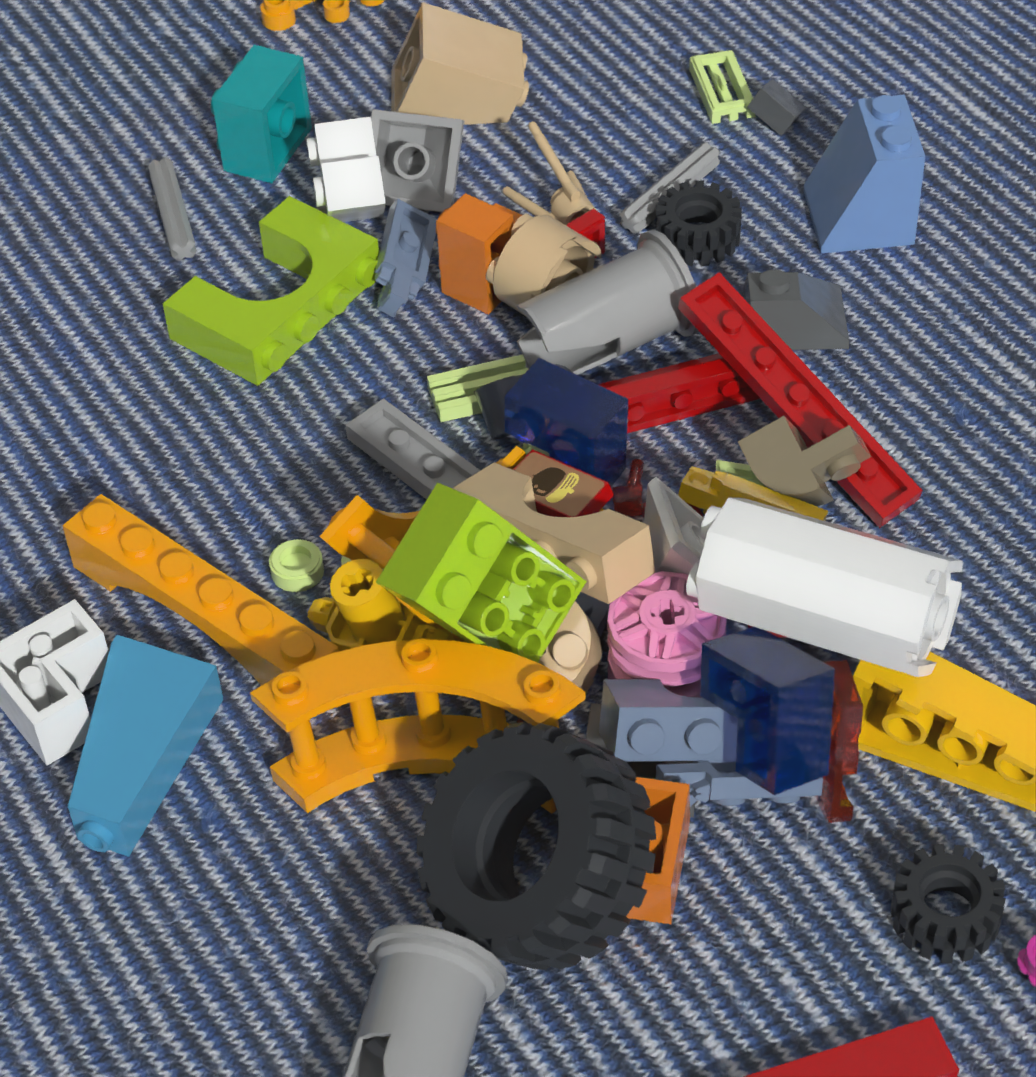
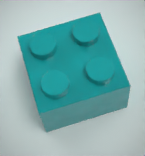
(262, 113)

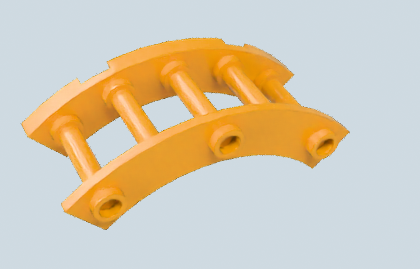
(417, 742)

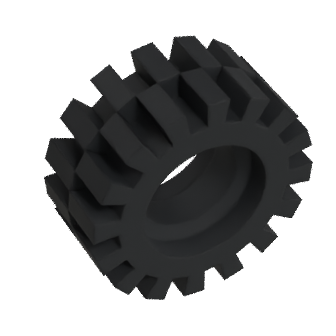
(700, 205)
(940, 931)

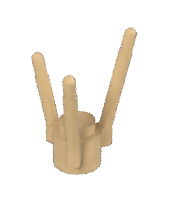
(568, 201)

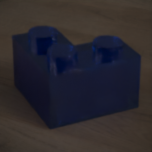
(569, 419)
(779, 703)

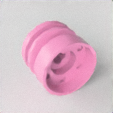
(660, 634)

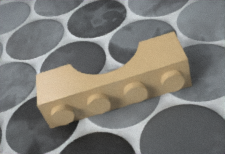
(599, 547)

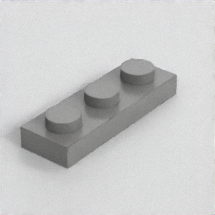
(407, 449)

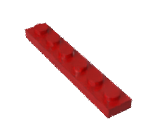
(794, 392)

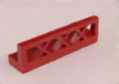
(681, 391)

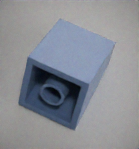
(868, 179)

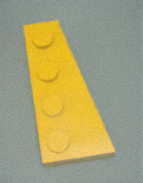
(951, 728)

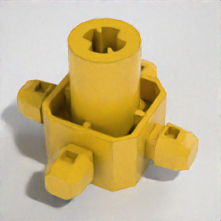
(366, 611)

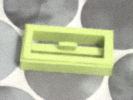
(727, 105)
(465, 381)

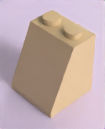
(459, 69)

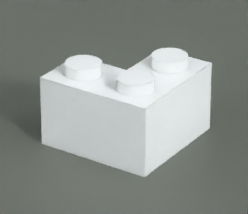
(349, 170)
(45, 675)

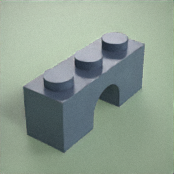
(653, 724)

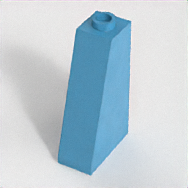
(138, 740)

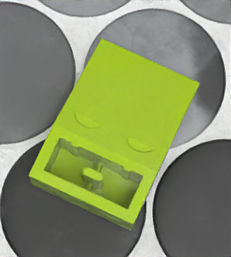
(480, 576)

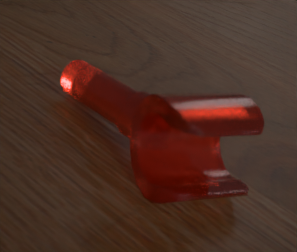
(628, 498)

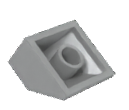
(418, 158)

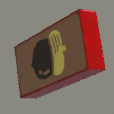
(562, 488)

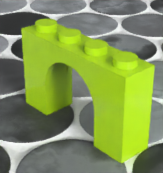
(261, 335)

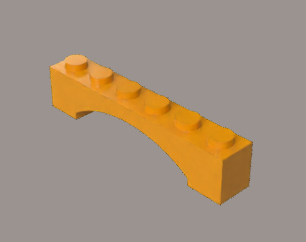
(129, 553)

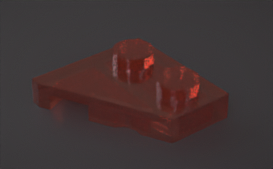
(844, 751)

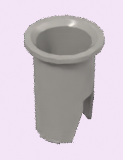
(610, 308)
(423, 1003)

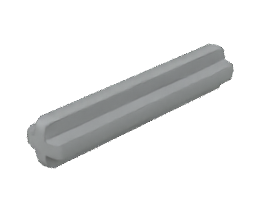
(690, 169)
(172, 209)

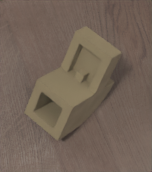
(790, 468)

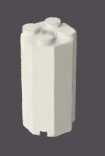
(826, 585)

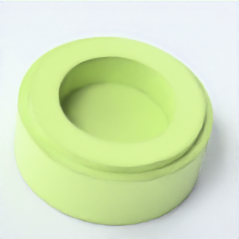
(296, 565)

